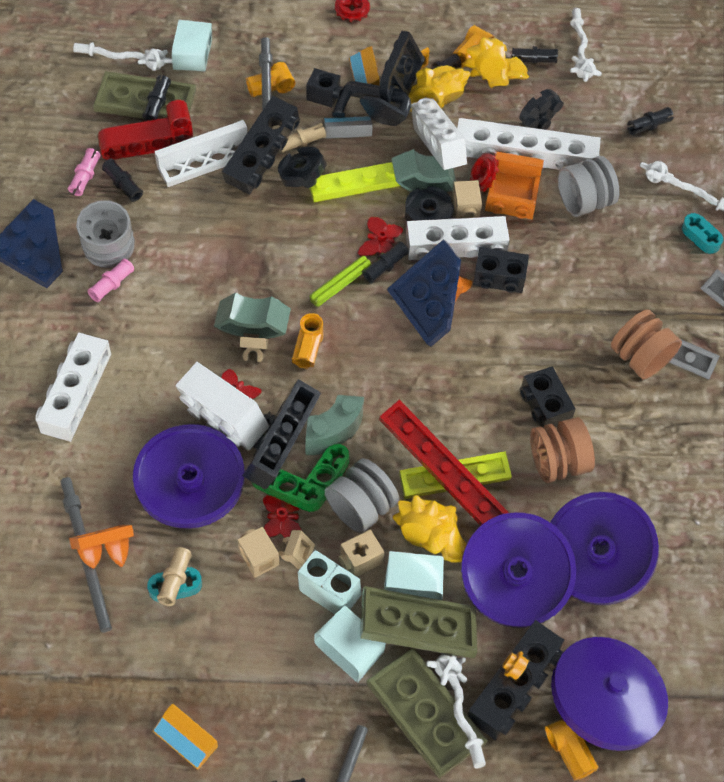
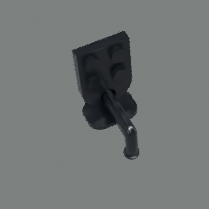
(391, 100)

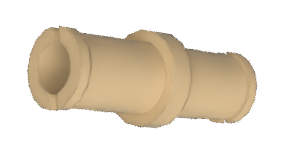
(304, 136)
(174, 576)

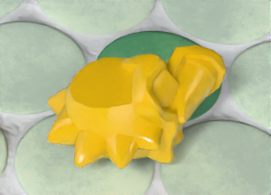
(491, 64)
(442, 84)
(431, 527)

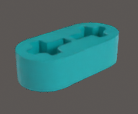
(702, 233)
(184, 591)

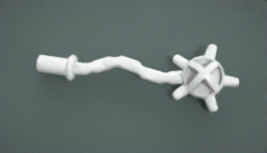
(153, 59)
(584, 67)
(658, 171)
(449, 669)

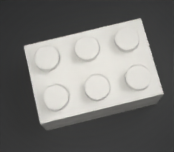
(222, 406)

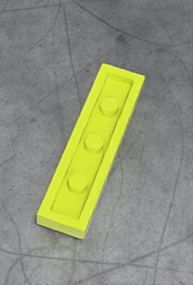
(354, 182)
(485, 468)

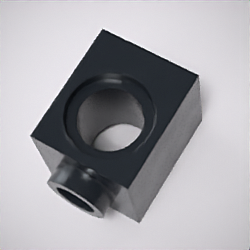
(323, 88)

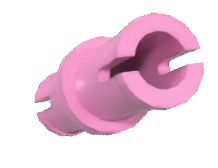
(84, 172)
(111, 280)

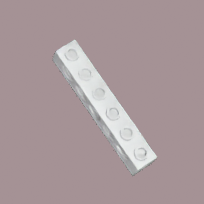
(553, 147)

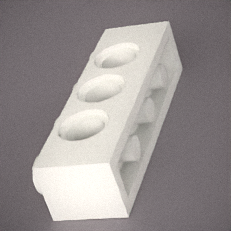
(438, 133)
(462, 234)
(64, 422)

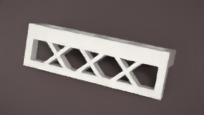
(199, 149)

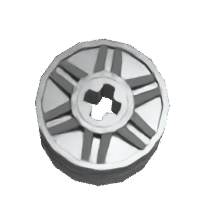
(588, 186)
(105, 233)
(362, 495)

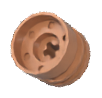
(646, 344)
(562, 450)

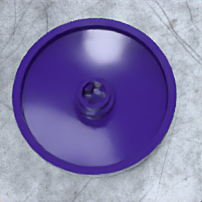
(188, 476)
(611, 546)
(518, 569)
(609, 693)

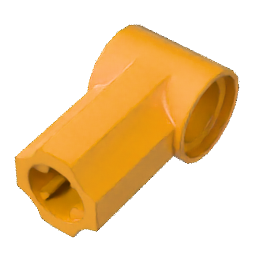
(472, 38)
(280, 80)
(308, 341)
(572, 749)

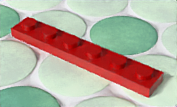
(441, 463)

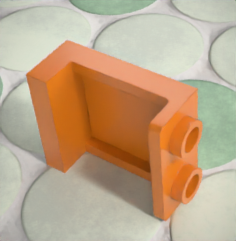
(516, 186)

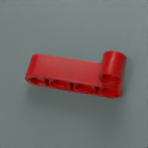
(147, 136)

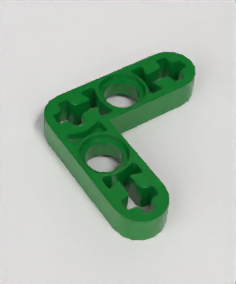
(311, 485)

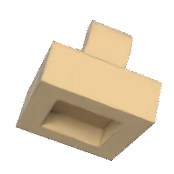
(253, 344)
(298, 548)

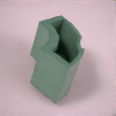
(420, 171)
(252, 316)
(334, 425)

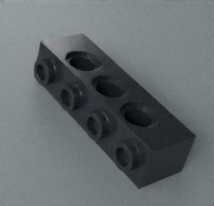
(274, 113)
(281, 434)
(484, 712)

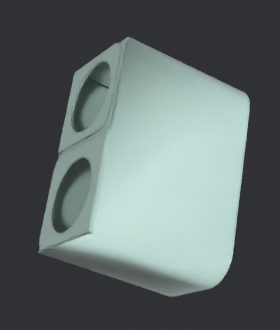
(191, 45)
(415, 574)
(328, 597)
(343, 644)

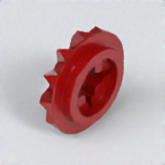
(361, 9)
(484, 176)

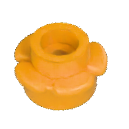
(515, 665)

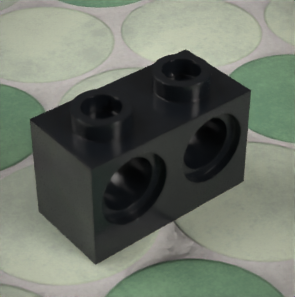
(497, 269)
(552, 397)

